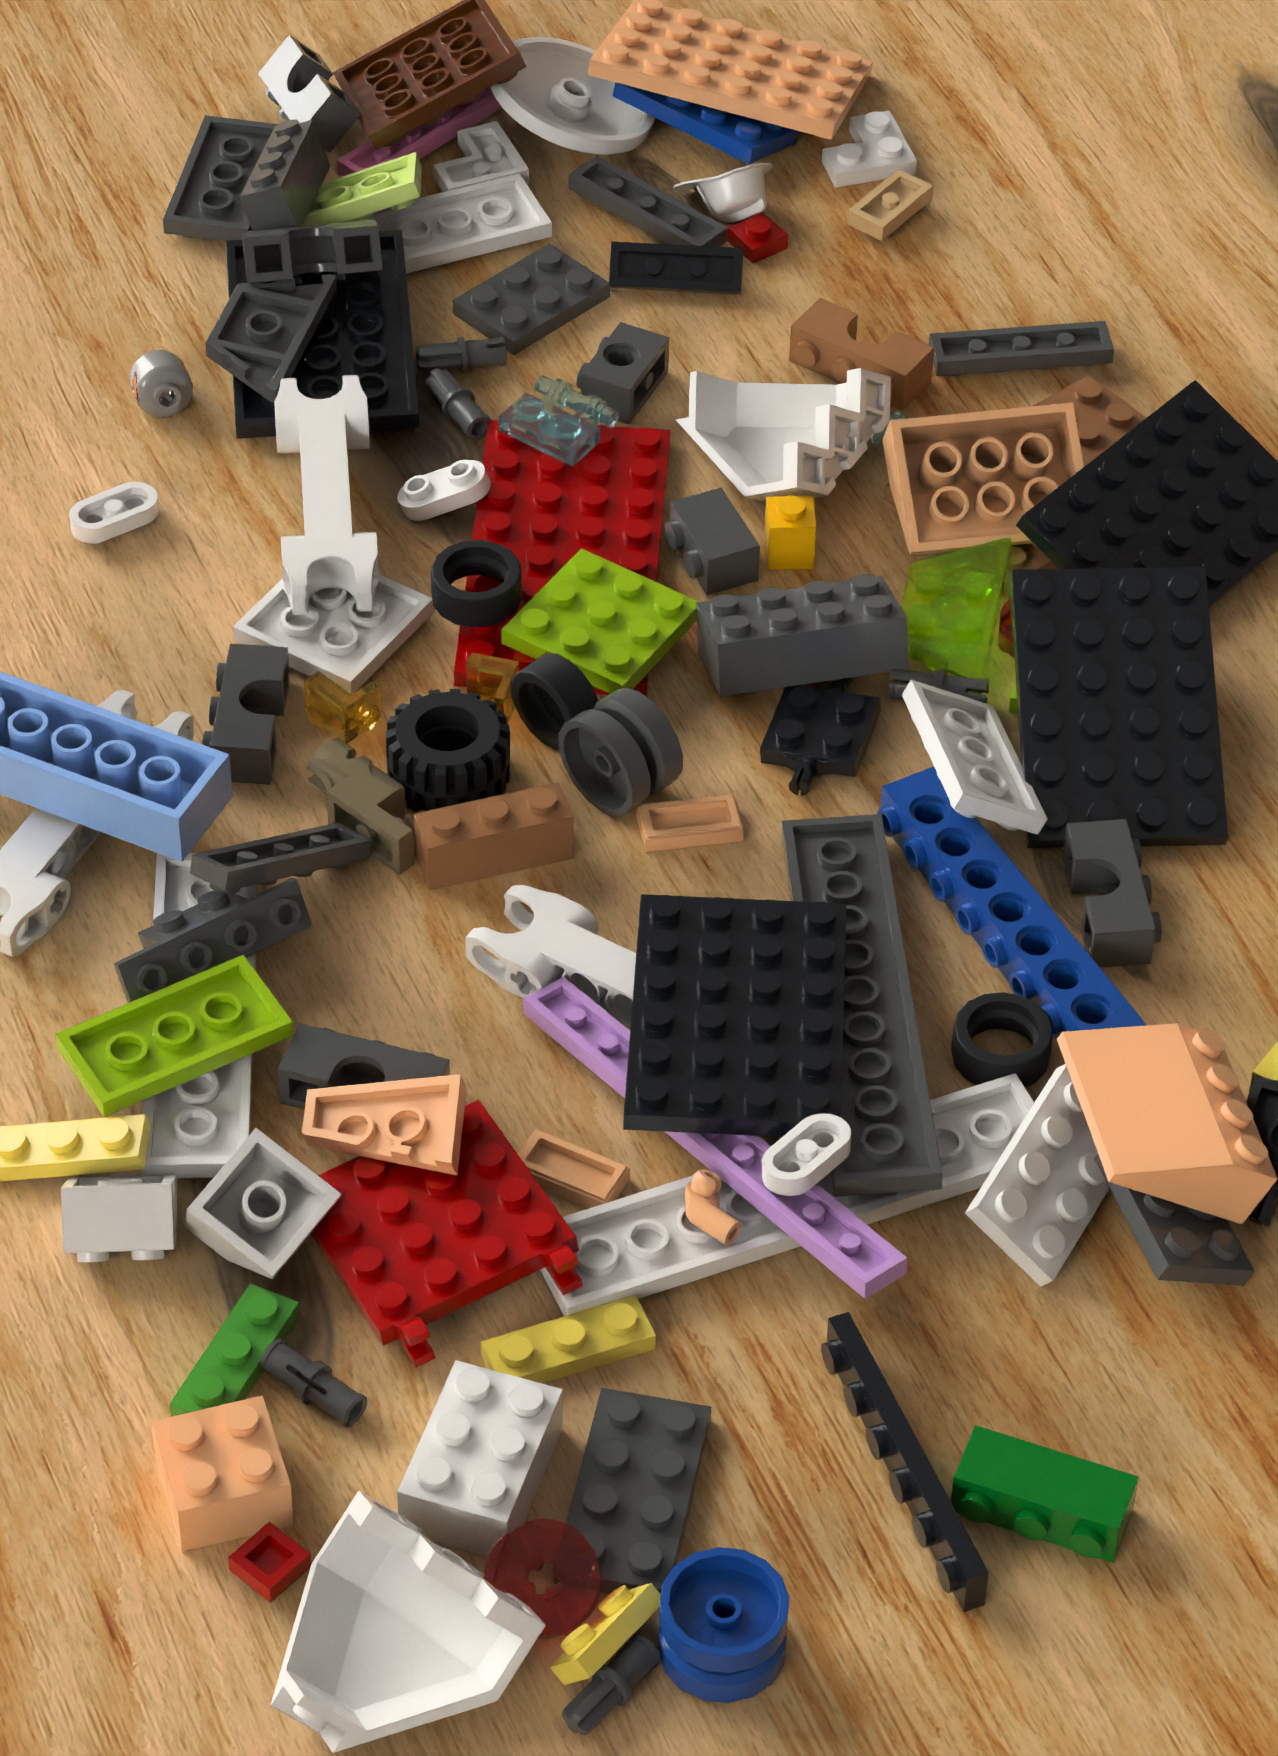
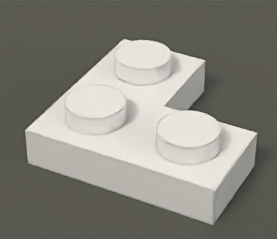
(874, 155)
(487, 158)

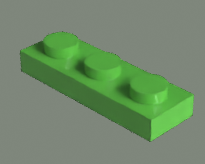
(233, 1357)

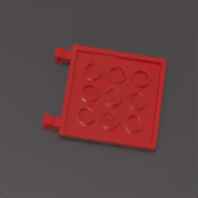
(435, 1241)

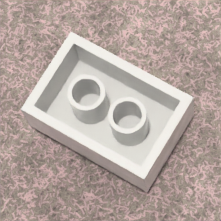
(481, 1457)

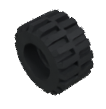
(448, 749)

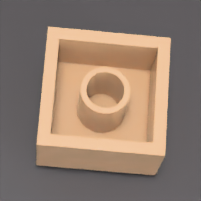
(222, 1473)

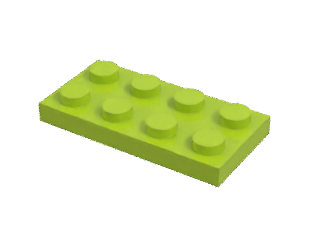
(174, 1035)

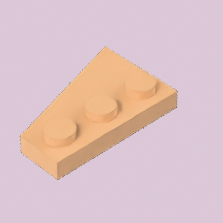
(391, 1121)

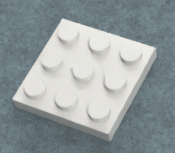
(334, 635)

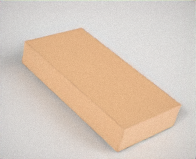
(690, 823)
(573, 1170)

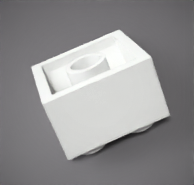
(260, 1206)
(118, 1216)

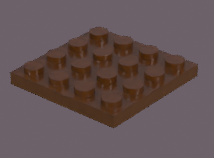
(429, 71)

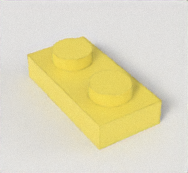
(595, 1644)

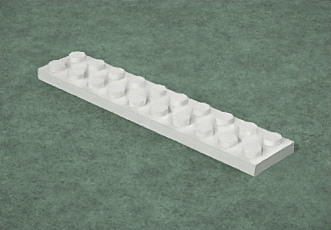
(651, 1246)

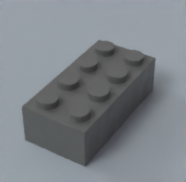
(801, 635)

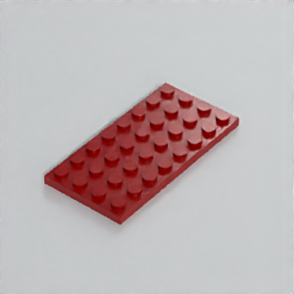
(553, 509)

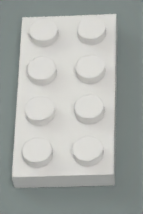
(467, 222)
(974, 758)
(1043, 1184)

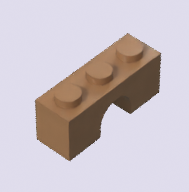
(828, 345)

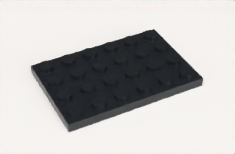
(359, 334)
(1168, 495)
(1119, 702)
(735, 1015)

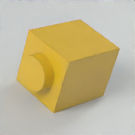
(790, 532)

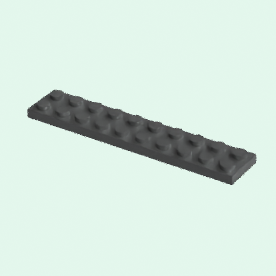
(882, 1056)

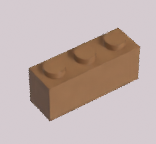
(493, 836)

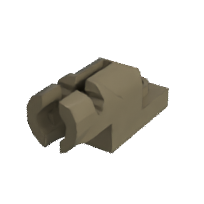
(364, 801)

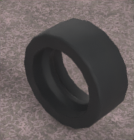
(472, 559)
(550, 695)
(1008, 1013)

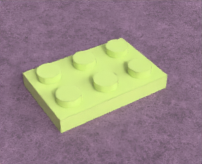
(368, 191)

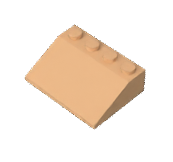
(977, 472)
(1170, 1116)

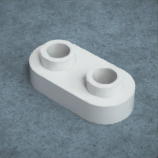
(444, 490)
(113, 512)
(806, 1154)

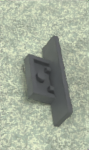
(209, 935)

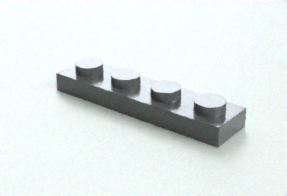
(645, 205)
(1021, 348)
(280, 857)

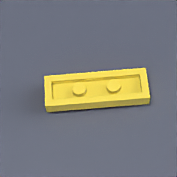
(73, 1147)
(572, 1342)

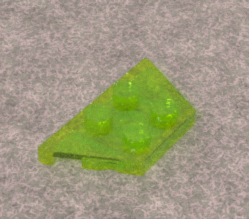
(955, 607)

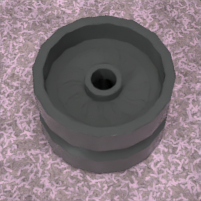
(620, 751)

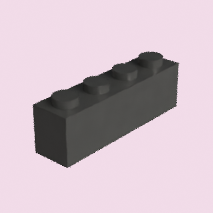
(285, 177)

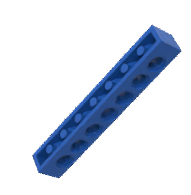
(1000, 908)

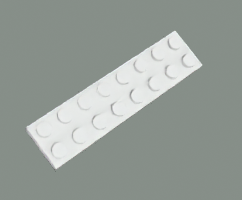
(210, 1116)

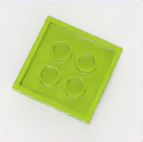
(602, 621)

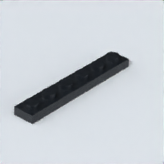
(910, 1472)

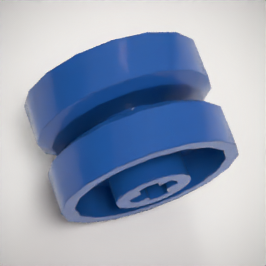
(723, 1624)

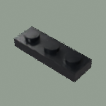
(676, 268)

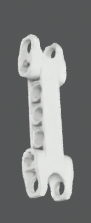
(329, 550)
(47, 849)
(555, 944)

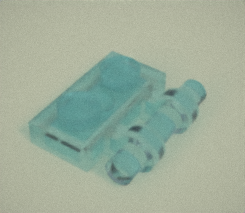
(550, 428)

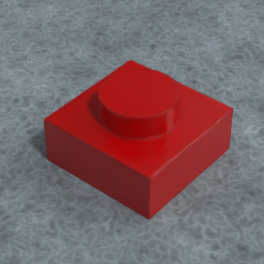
(757, 237)
(269, 1562)

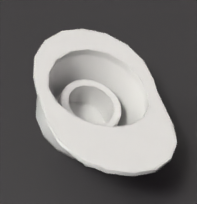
(734, 193)

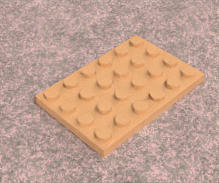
(731, 67)

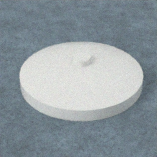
(566, 104)

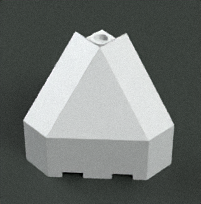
(786, 434)
(396, 1633)

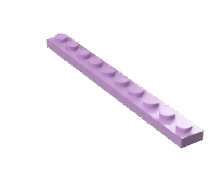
(811, 1219)

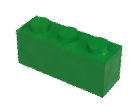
(1044, 1494)

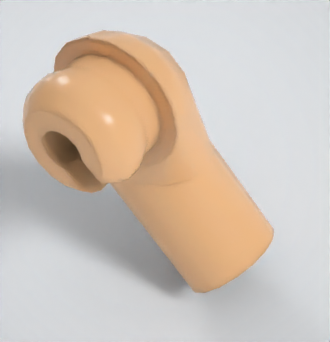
(703, 1207)

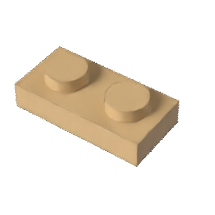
(890, 204)

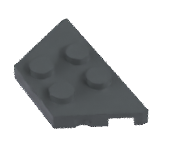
(268, 330)

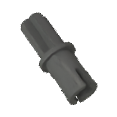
(461, 354)
(458, 404)
(611, 1685)

